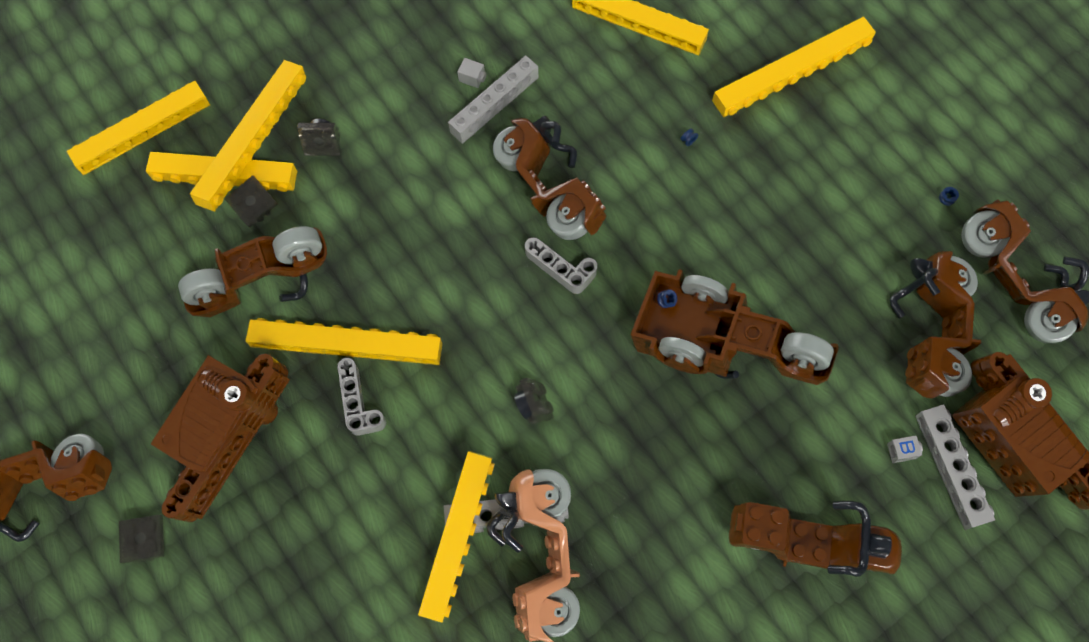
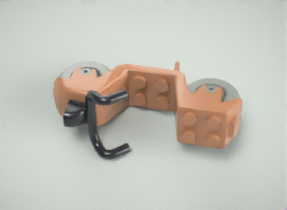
(544, 603)

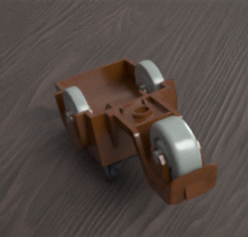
(714, 324)

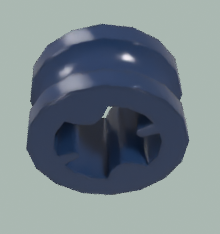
(689, 137)
(943, 196)
(672, 297)

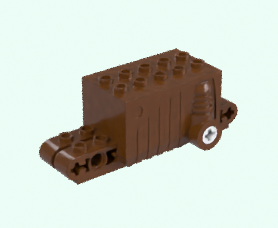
(214, 428)
(1023, 432)

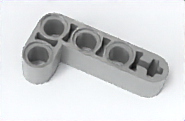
(559, 263)
(355, 395)

